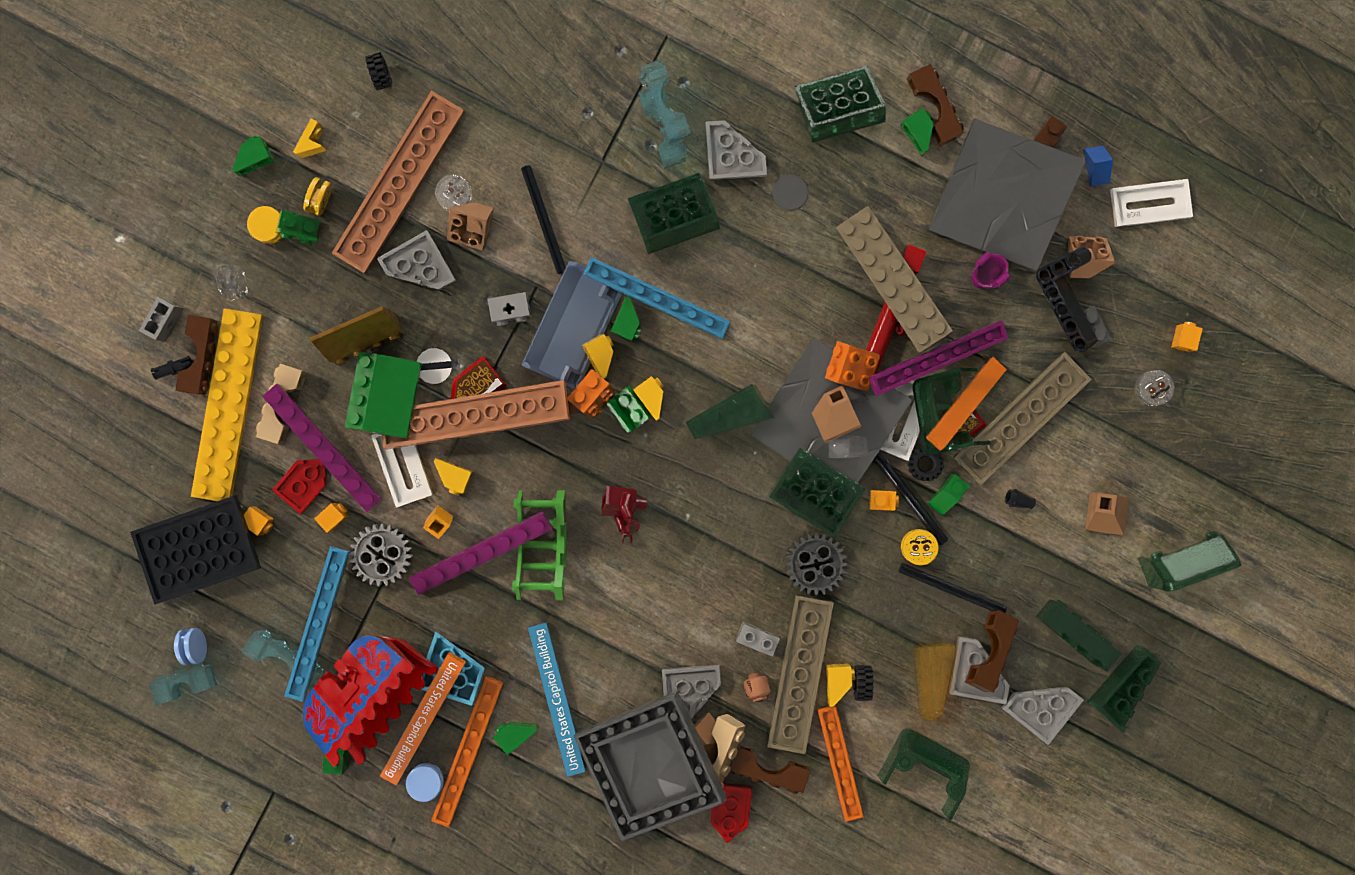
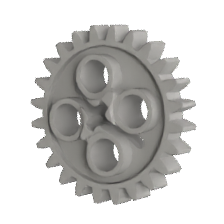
(389, 540)

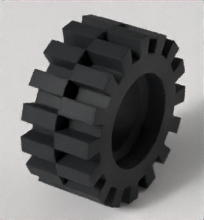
(378, 71)
(917, 472)
(863, 683)

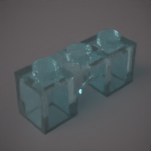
(167, 688)

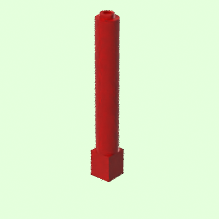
(887, 321)

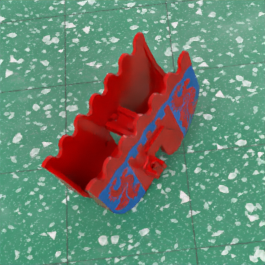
(357, 702)

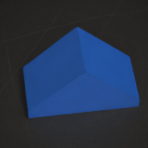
(1098, 165)

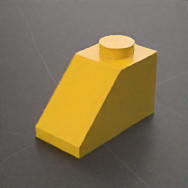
(600, 353)
(651, 395)
(453, 476)
(839, 681)

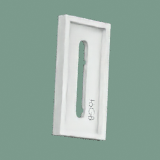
(1176, 189)
(910, 432)
(394, 477)

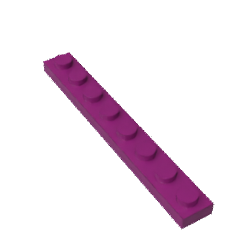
(938, 358)
(322, 447)
(481, 553)

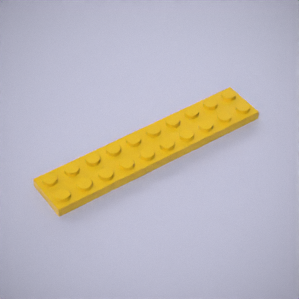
(227, 405)

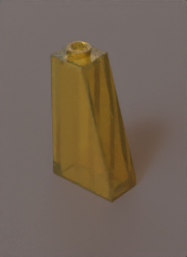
(932, 673)

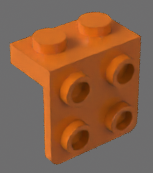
(852, 366)
(591, 394)

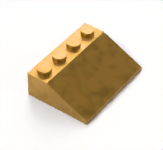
(358, 335)

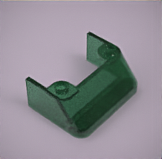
(933, 400)
(1190, 564)
(914, 748)

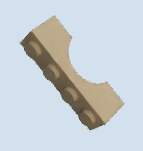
(272, 425)
(728, 734)

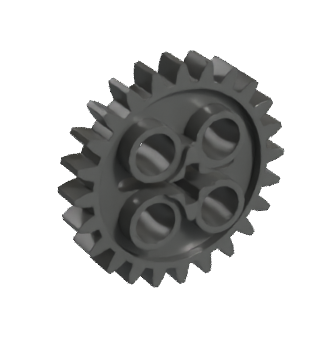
(812, 546)

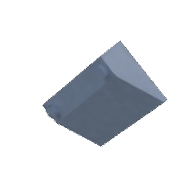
(574, 316)

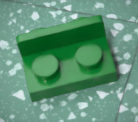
(297, 226)
(628, 409)

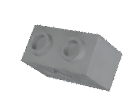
(499, 304)
(161, 319)
(757, 638)

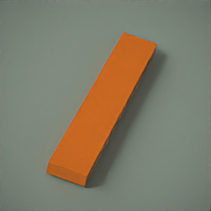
(966, 403)
(840, 763)

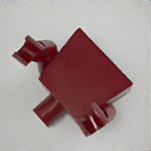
(622, 504)

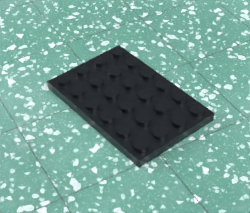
(195, 549)

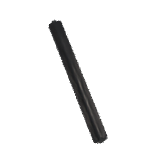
(543, 219)
(910, 498)
(951, 588)

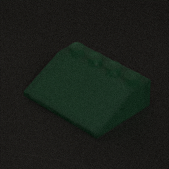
(840, 104)
(674, 213)
(816, 493)

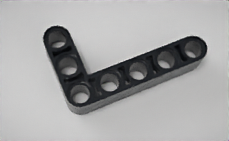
(1065, 298)

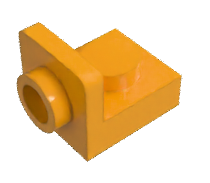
(883, 500)

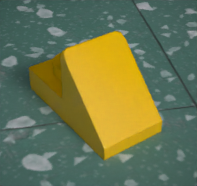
(306, 145)

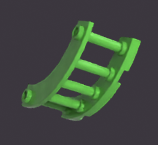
(558, 545)

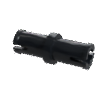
(171, 367)

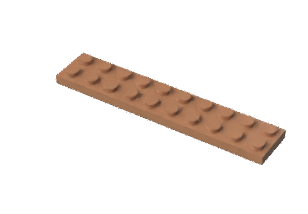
(398, 182)
(484, 414)

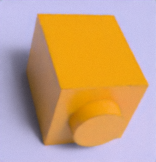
(1187, 337)
(332, 517)
(258, 521)
(438, 522)

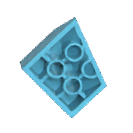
(470, 678)

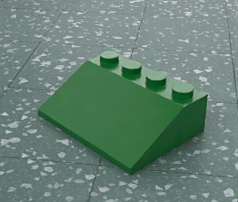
(383, 395)

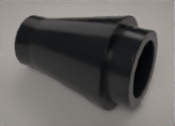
(1018, 499)

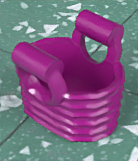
(990, 271)

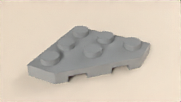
(732, 154)
(418, 263)
(969, 653)
(693, 684)
(1043, 710)

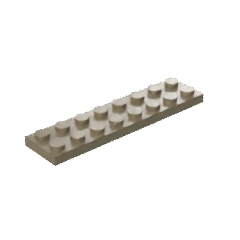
(894, 280)
(1023, 417)
(800, 674)

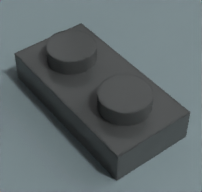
(1097, 325)

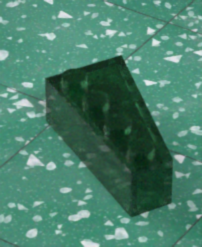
(734, 412)
(1078, 635)
(1125, 687)

